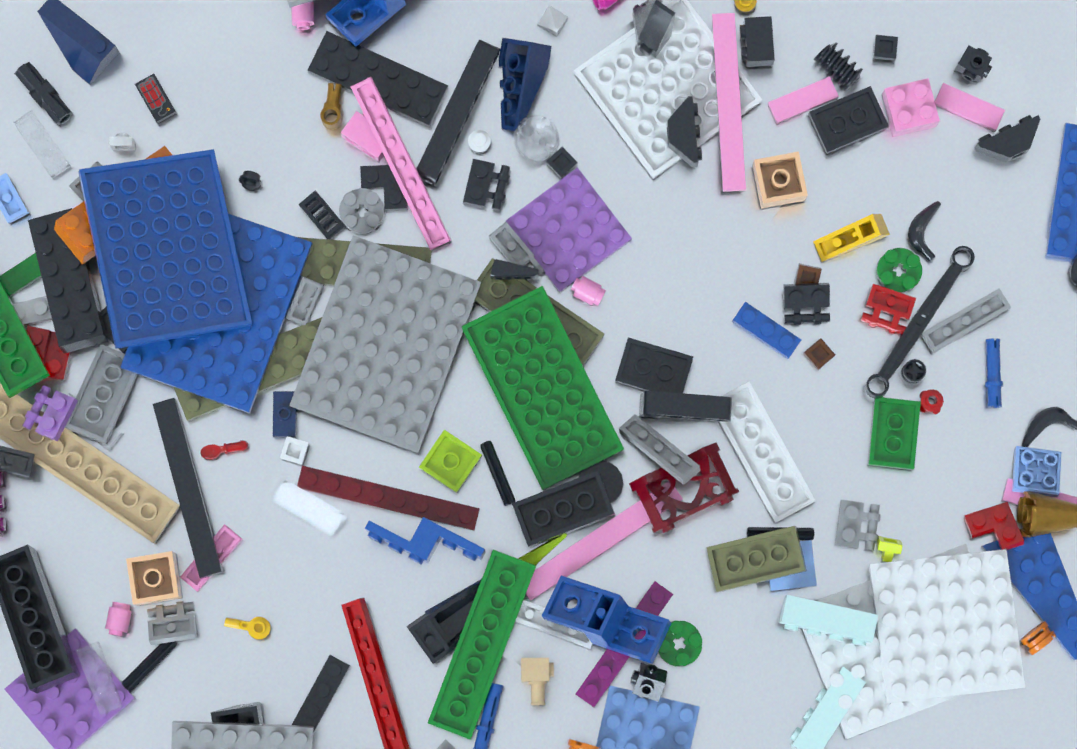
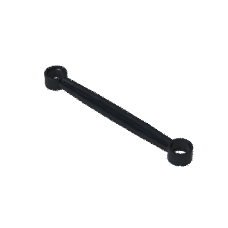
(920, 321)

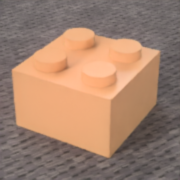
(779, 180)
(154, 578)

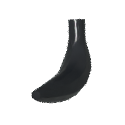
(917, 230)
(1046, 418)

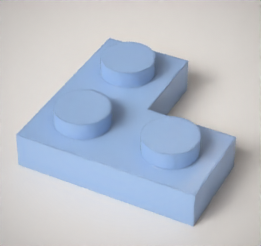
(10, 201)

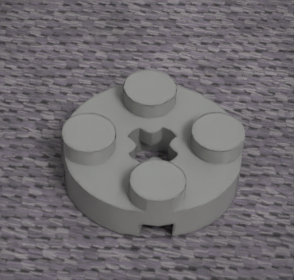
(371, 219)

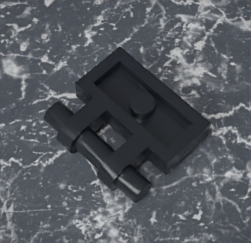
(479, 184)
(806, 296)

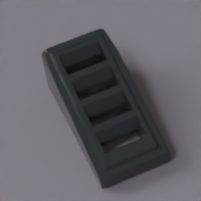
(315, 220)
(506, 270)

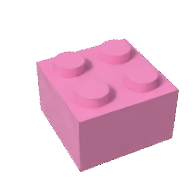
(910, 107)

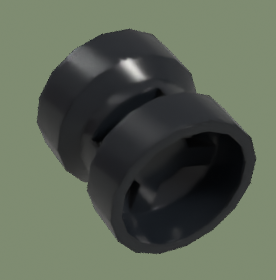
(916, 369)

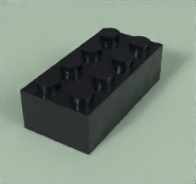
(563, 509)

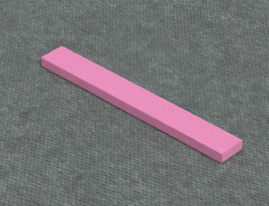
(728, 102)
(400, 163)
(593, 545)

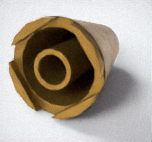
(1045, 514)

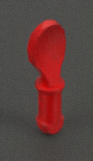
(213, 451)

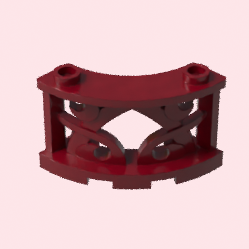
(653, 482)

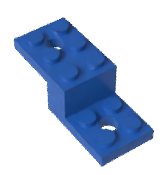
(374, 15)
(425, 541)
(606, 619)

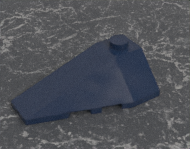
(80, 43)
(523, 72)

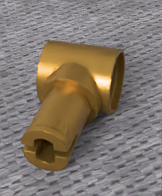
(332, 105)

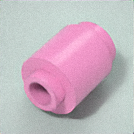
(303, 16)
(588, 291)
(118, 618)

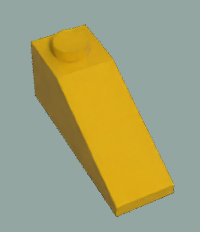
(851, 237)

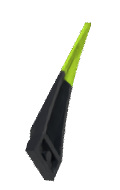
(442, 624)

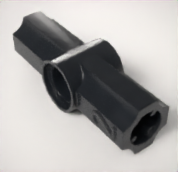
(43, 93)

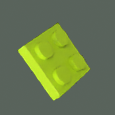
(450, 461)

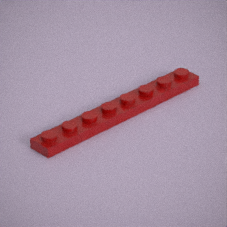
(374, 675)

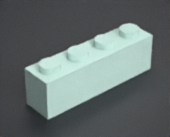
(828, 619)
(827, 714)

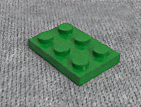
(894, 433)

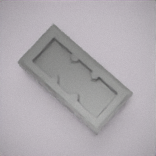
(304, 301)

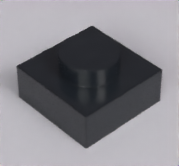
(885, 47)
(561, 162)

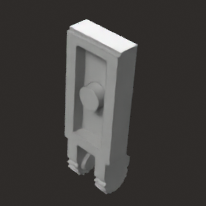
(514, 248)

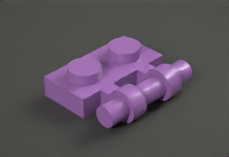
(56, 415)

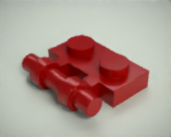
(889, 302)

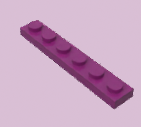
(612, 661)

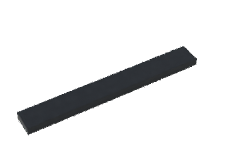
(187, 488)

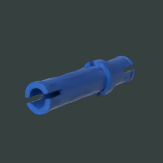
(993, 373)
(488, 717)

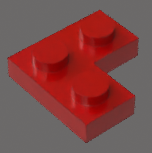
(997, 520)

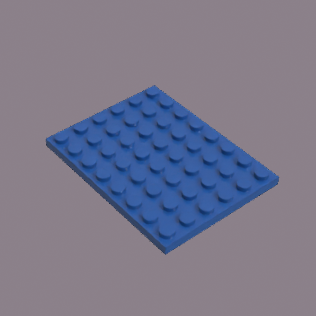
(164, 248)
(232, 362)

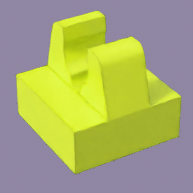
(889, 547)

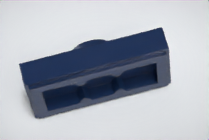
(283, 415)

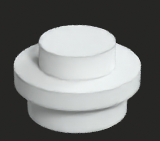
(479, 140)

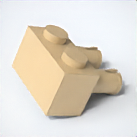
(536, 673)

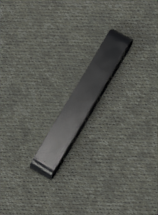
(457, 112)

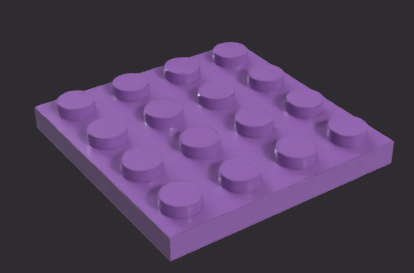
(569, 229)
(67, 711)

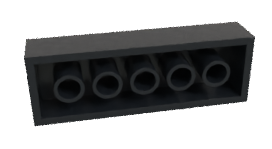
(67, 288)
(34, 621)

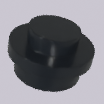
(250, 180)

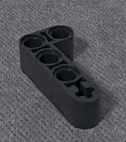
(684, 406)

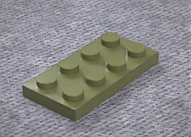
(756, 559)

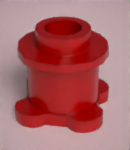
(926, 406)

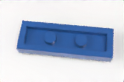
(766, 330)

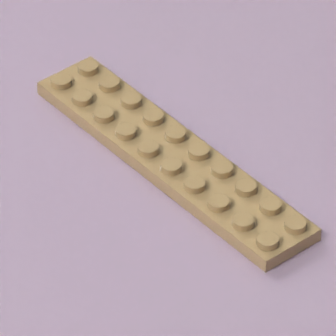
(88, 471)

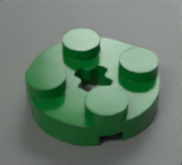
(910, 263)
(691, 638)

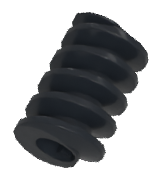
(839, 65)

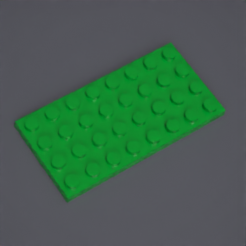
(542, 387)

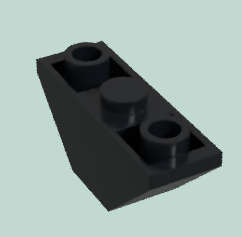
(683, 132)
(1010, 140)

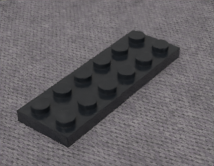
(399, 86)

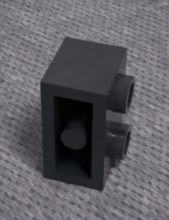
(757, 41)

